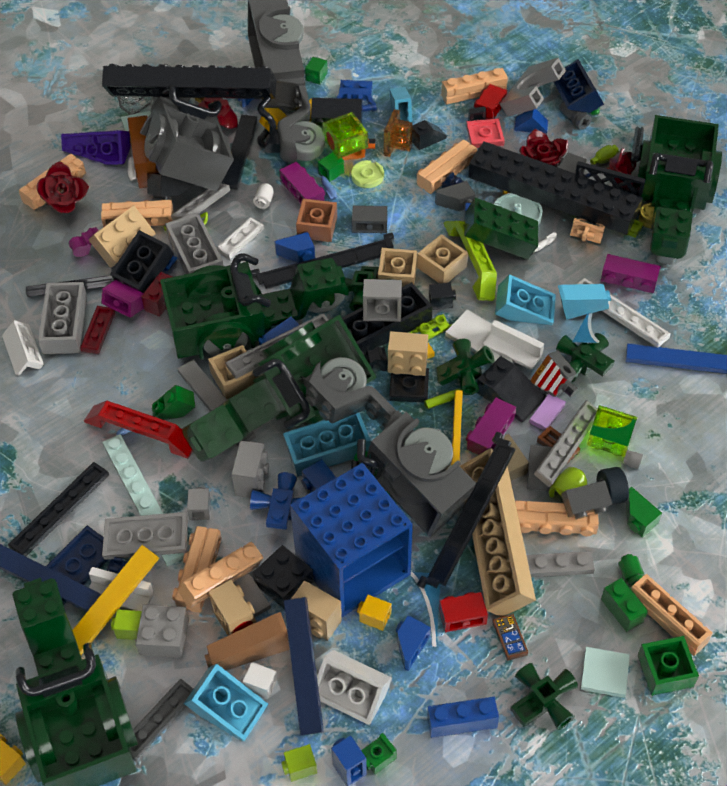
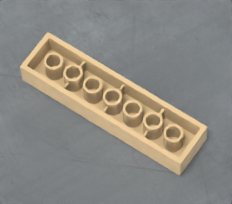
(500, 547)

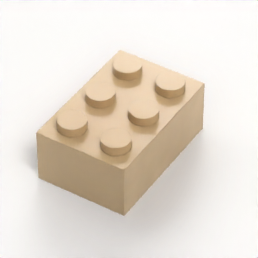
(118, 234)

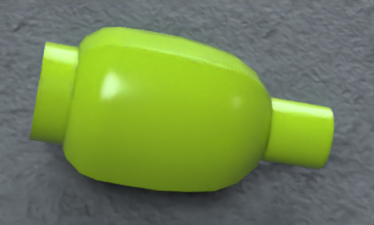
(604, 154)

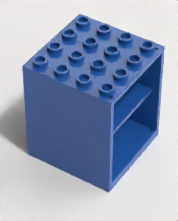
(352, 537)

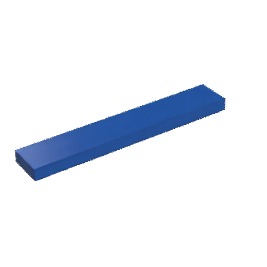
(676, 358)

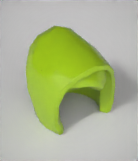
(568, 479)

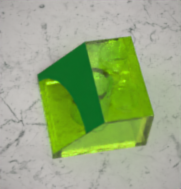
(612, 431)

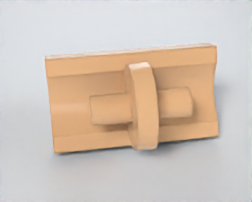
(587, 230)

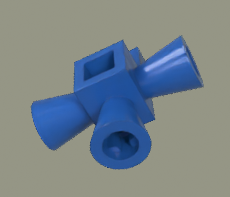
(278, 503)

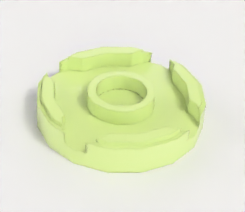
(367, 174)

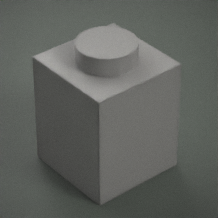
(199, 504)

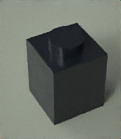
(441, 295)

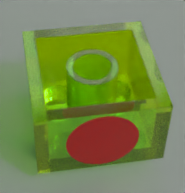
(345, 135)

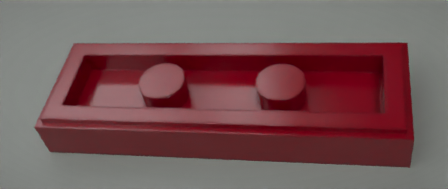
(97, 330)

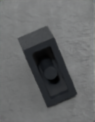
(426, 134)

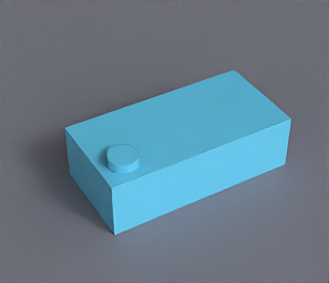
(325, 441)

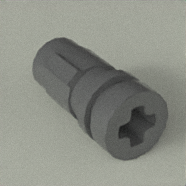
(578, 118)

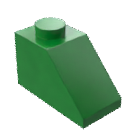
(641, 514)

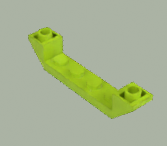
(486, 283)

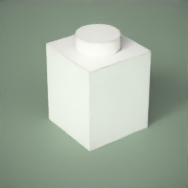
(259, 679)

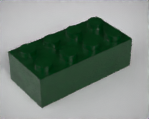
(501, 228)

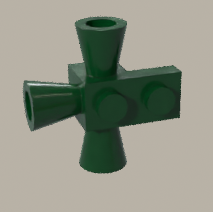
(357, 285)
(587, 356)
(465, 366)
(543, 697)

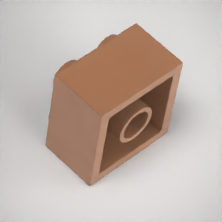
(317, 219)

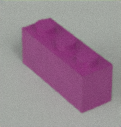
(300, 183)
(630, 273)
(497, 418)

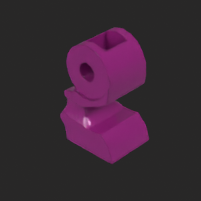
(81, 245)

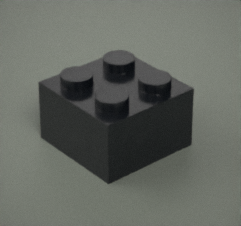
(282, 575)

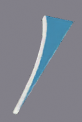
(585, 332)
(431, 598)

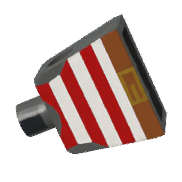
(555, 375)

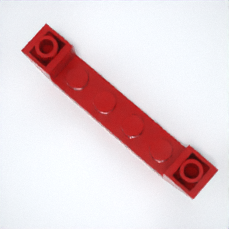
(141, 424)

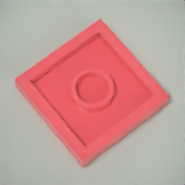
(485, 130)

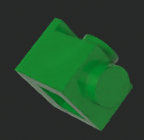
(378, 762)

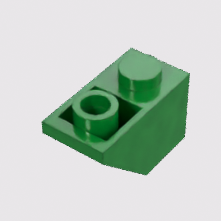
(174, 403)

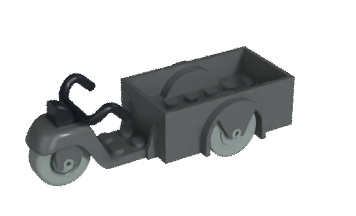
(275, 44)

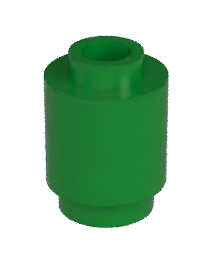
(630, 569)

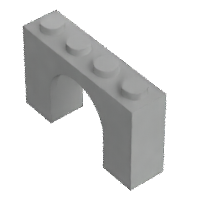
(525, 93)

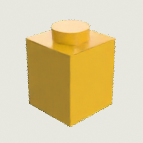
(374, 612)

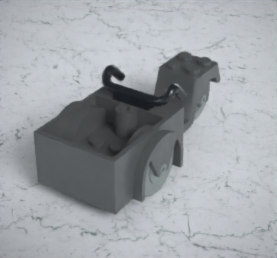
(187, 140)
(403, 460)

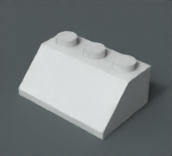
(351, 686)

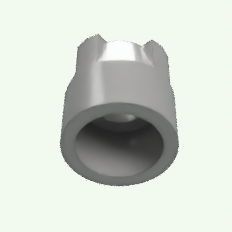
(632, 459)

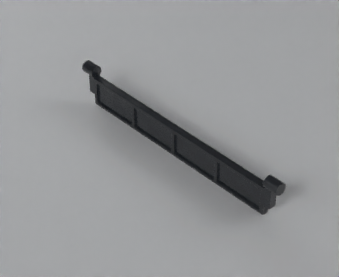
(343, 258)
(470, 514)

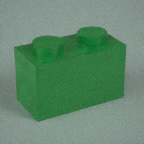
(624, 605)

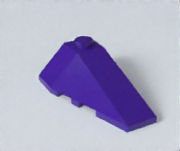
(101, 146)

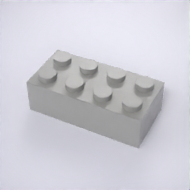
(192, 243)
(62, 318)

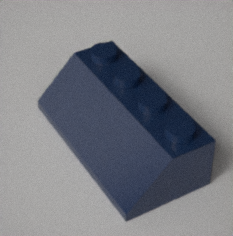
(578, 89)

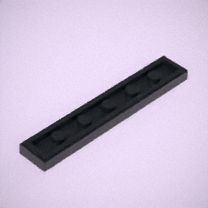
(240, 150)
(58, 509)

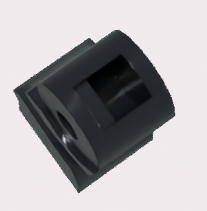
(377, 356)

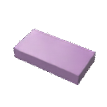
(547, 412)

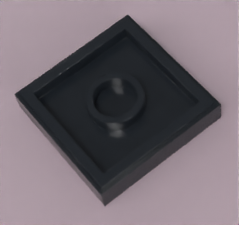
(409, 387)

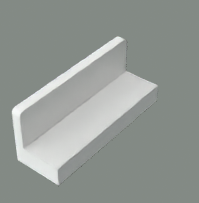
(514, 345)
(22, 347)
(141, 595)

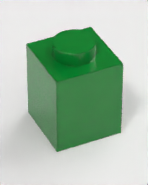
(316, 70)
(331, 167)

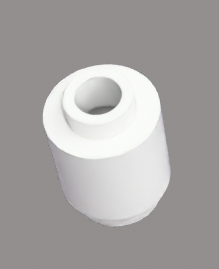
(263, 196)

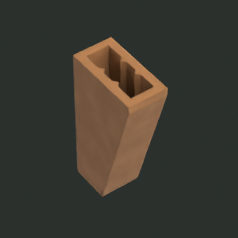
(250, 644)

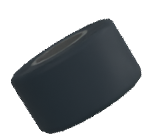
(616, 484)

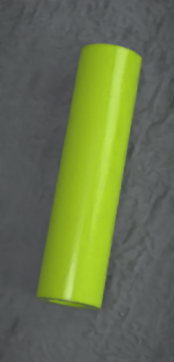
(440, 399)

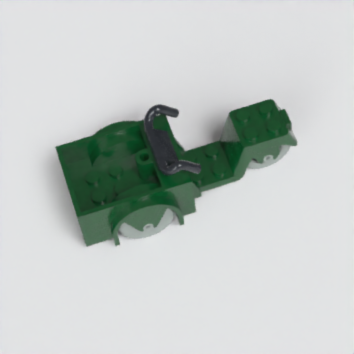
(680, 177)
(225, 306)
(277, 390)
(71, 712)

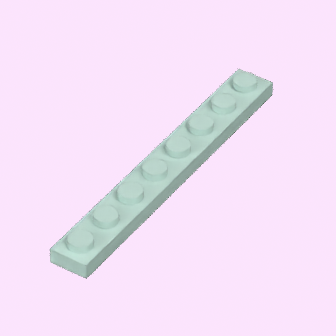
(135, 484)

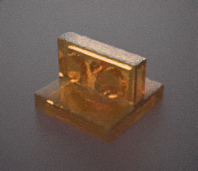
(397, 134)

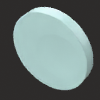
(521, 206)

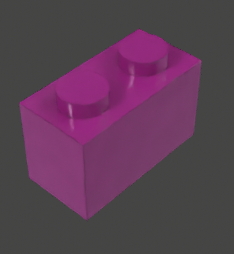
(122, 298)

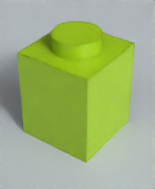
(126, 624)
(299, 763)

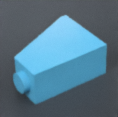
(401, 101)
(583, 299)

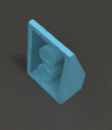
(524, 302)
(226, 702)

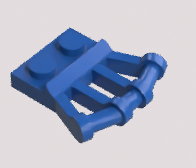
(358, 90)

